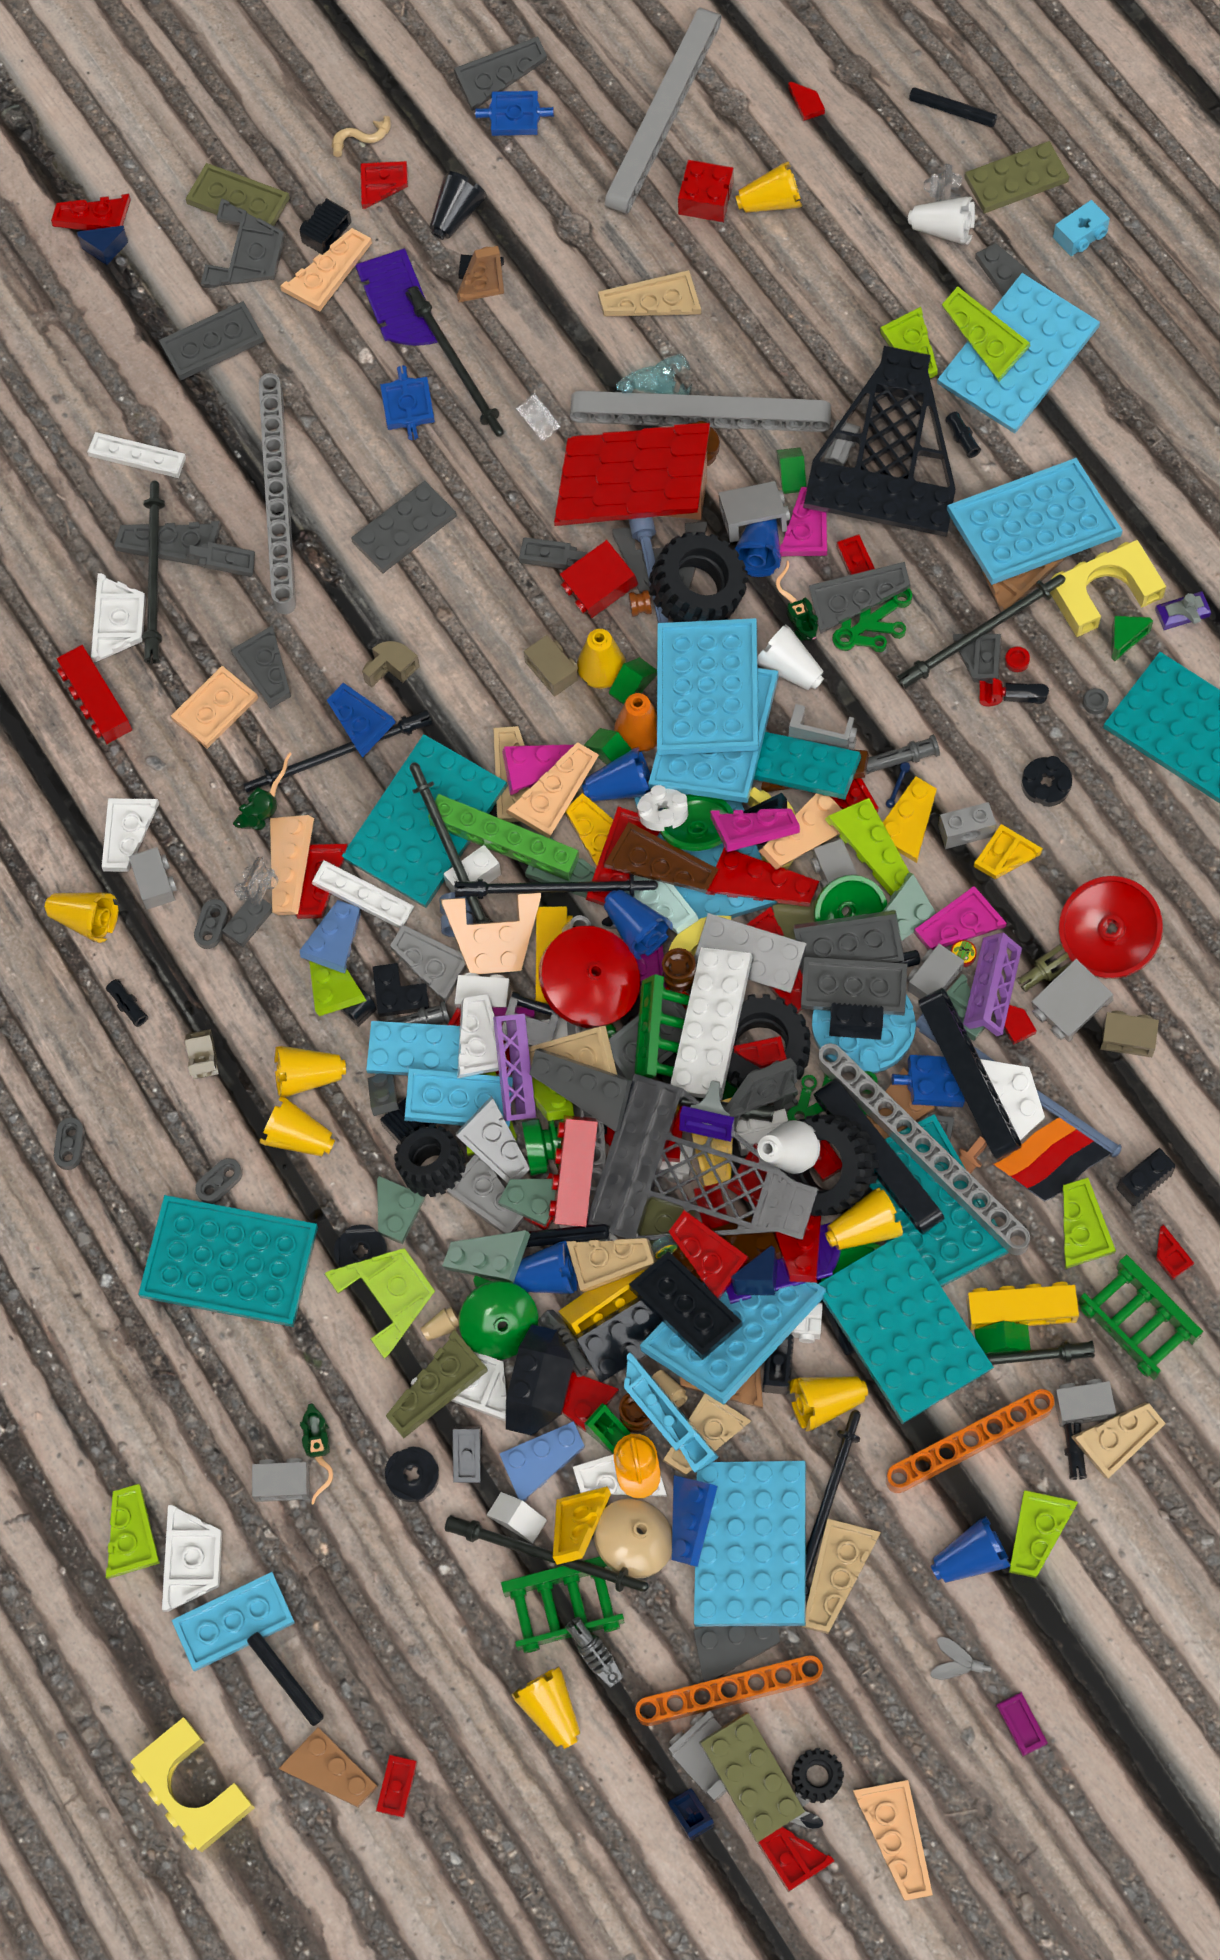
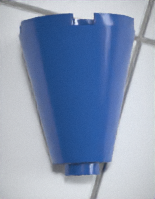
(760, 548)
(619, 779)
(637, 923)
(548, 1271)
(971, 1554)

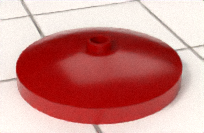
(1107, 903)
(575, 991)

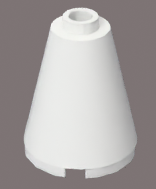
(945, 219)
(791, 660)
(790, 1147)

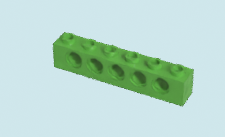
(507, 838)

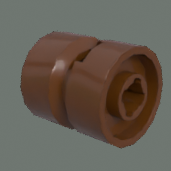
(678, 969)
(633, 1416)

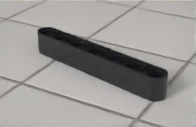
(970, 1073)
(891, 1172)

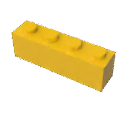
(548, 926)
(598, 1304)
(1025, 1306)

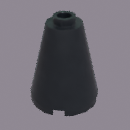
(454, 204)

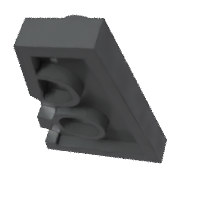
(263, 666)
(727, 1647)

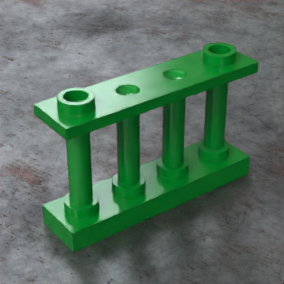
(649, 1027)
(1147, 1292)
(544, 1583)

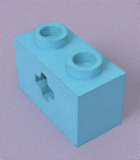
(1081, 228)

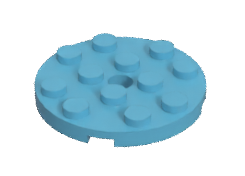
(870, 1054)

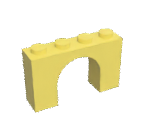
(1126, 563)
(156, 1767)

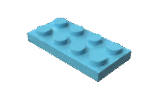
(402, 1046)
(447, 1099)
(229, 1620)

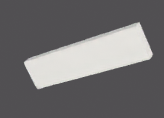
(136, 455)
(362, 894)

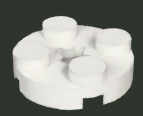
(659, 798)

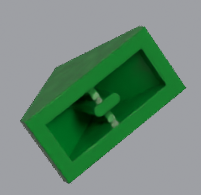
(791, 469)
(1128, 632)
(632, 679)
(607, 745)
(1003, 1337)
(605, 1428)

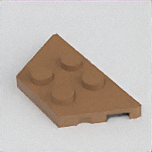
(1015, 588)

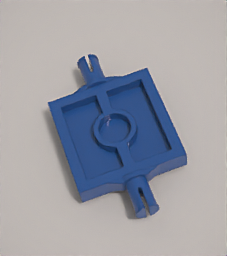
(514, 113)
(407, 403)
(930, 1082)

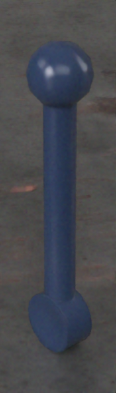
(904, 768)

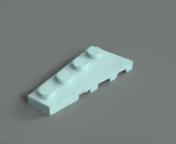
(668, 903)

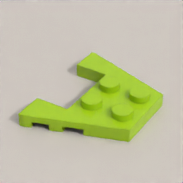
(395, 1285)

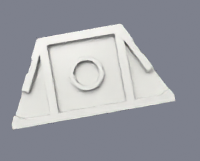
(117, 618)
(1017, 1093)
(487, 1392)
(190, 1559)

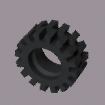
(812, 1792)

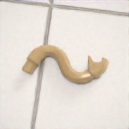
(338, 139)

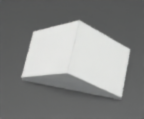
(517, 1517)

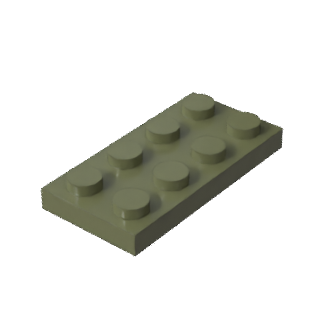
(1016, 177)
(252, 196)
(751, 1777)

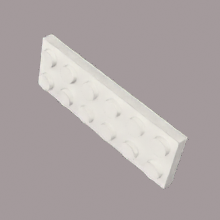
(711, 1020)

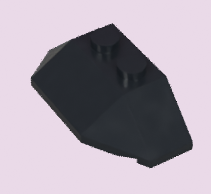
(538, 1381)

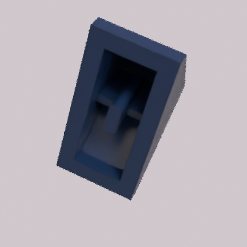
(103, 242)
(758, 1275)
(691, 1814)

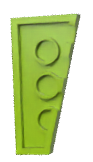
(988, 335)
(869, 838)

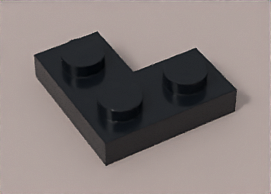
(394, 998)

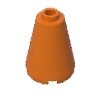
(638, 722)

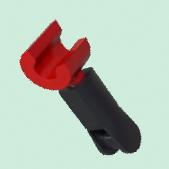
(993, 693)

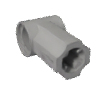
(840, 449)

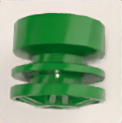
(540, 1144)

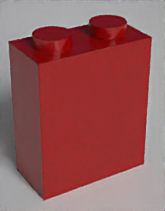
(598, 579)

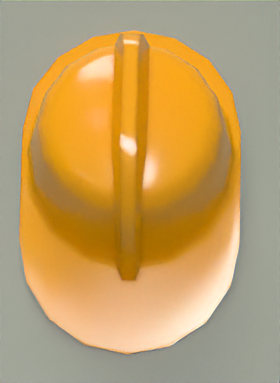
(637, 1465)

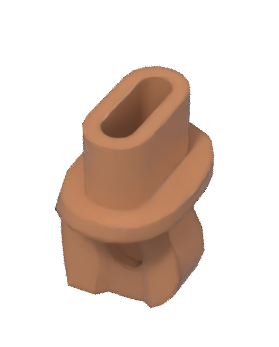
(969, 1158)

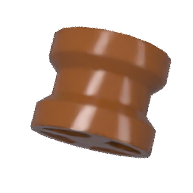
(640, 603)

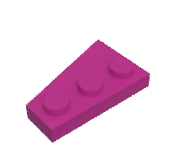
(806, 531)
(529, 763)
(749, 829)
(960, 920)

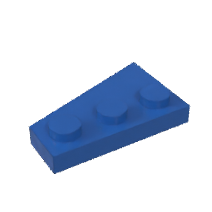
(360, 718)
(691, 1516)

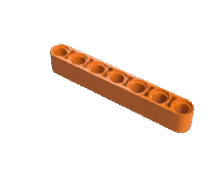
(979, 1432)
(739, 1680)

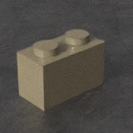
(551, 665)
(1129, 1034)

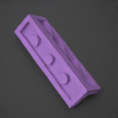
(989, 979)
(519, 1066)

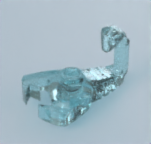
(656, 378)

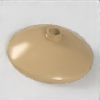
(624, 1547)

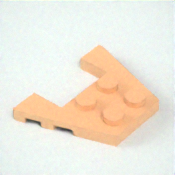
(493, 945)

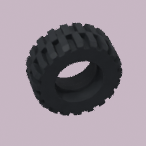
(713, 558)
(778, 1017)
(857, 1164)

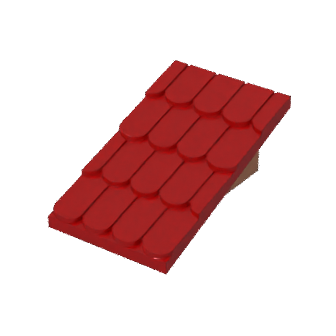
(634, 475)

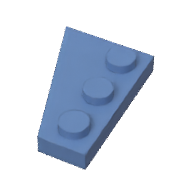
(333, 937)
(540, 1458)

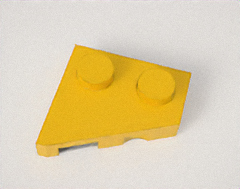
(1005, 853)

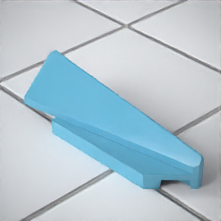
(667, 1416)

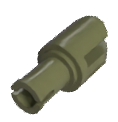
(1042, 970)

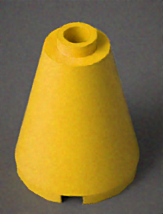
(770, 192)
(600, 659)
(85, 913)
(305, 1069)
(296, 1131)
(865, 1222)
(825, 1398)
(550, 1707)

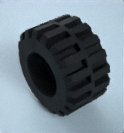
(437, 1175)

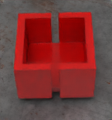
(703, 191)

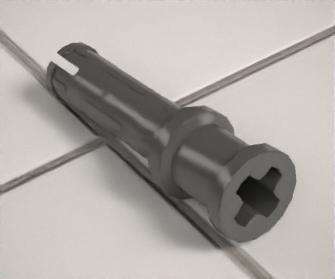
(912, 752)
(432, 1015)

